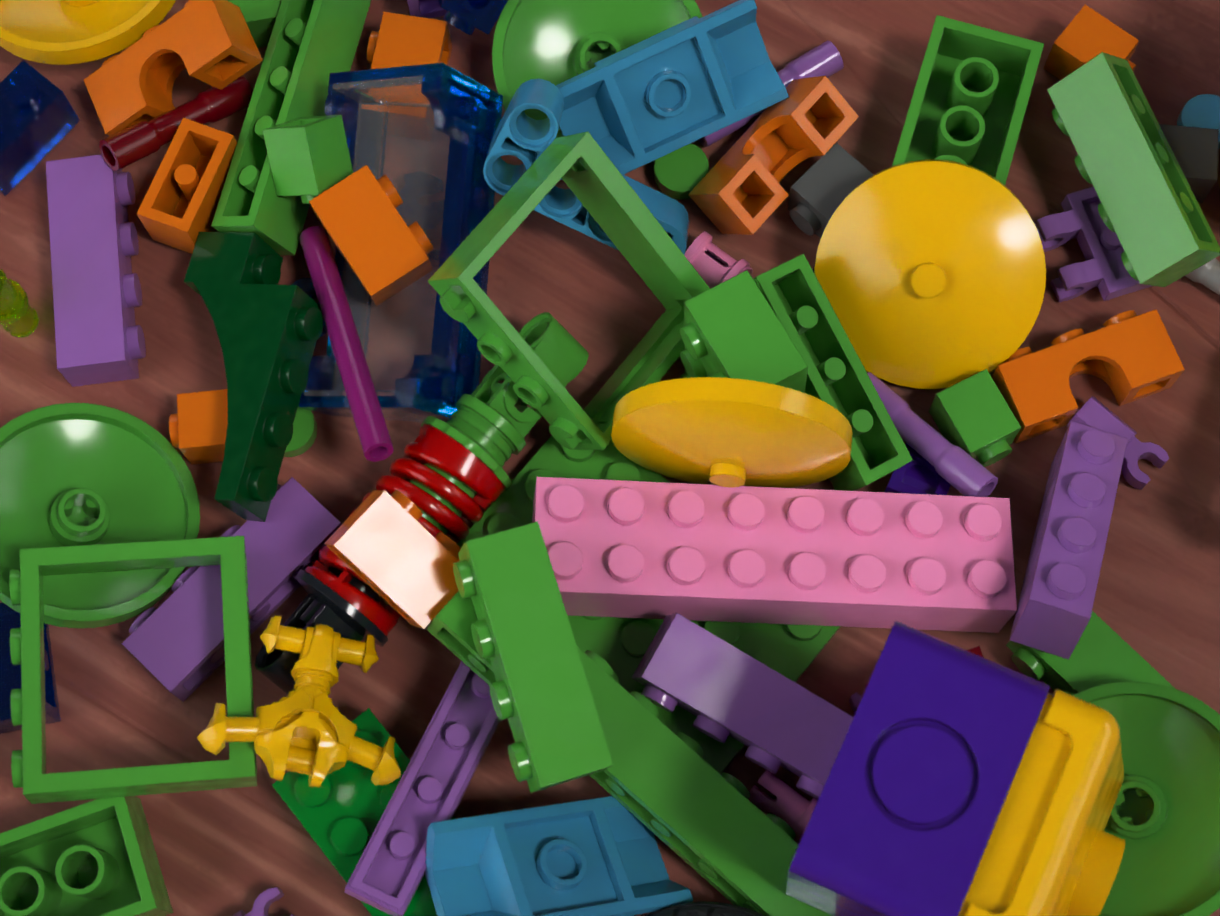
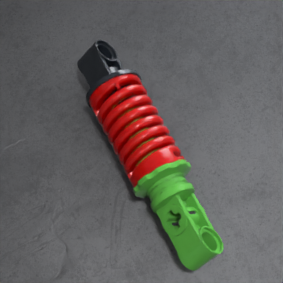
(447, 475)

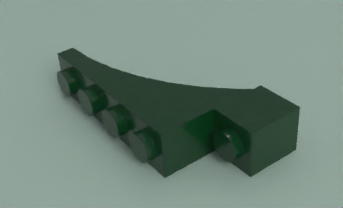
(267, 353)

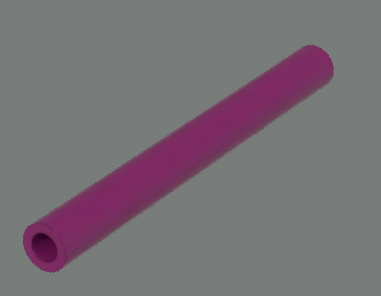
(346, 345)

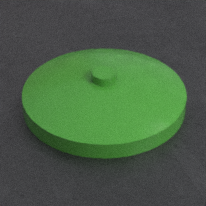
(568, 36)
(91, 480)
(1165, 802)

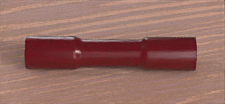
(148, 136)

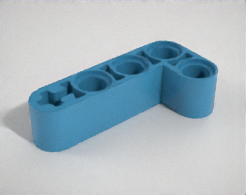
(529, 138)

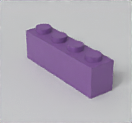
(93, 271)
(1069, 541)
(186, 633)
(743, 700)

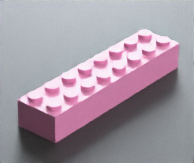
(778, 554)

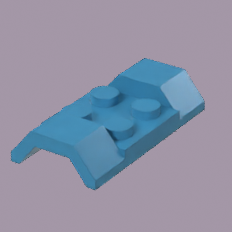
(673, 87)
(549, 863)

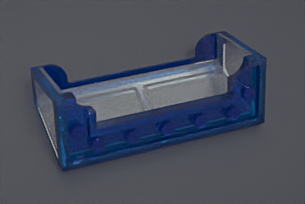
(431, 140)

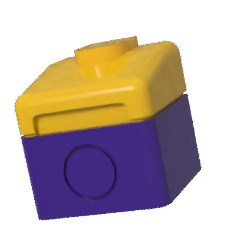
(963, 795)

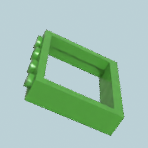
(638, 238)
(27, 650)

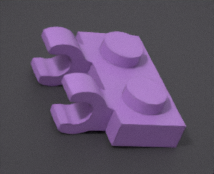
(1098, 244)

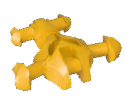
(305, 728)

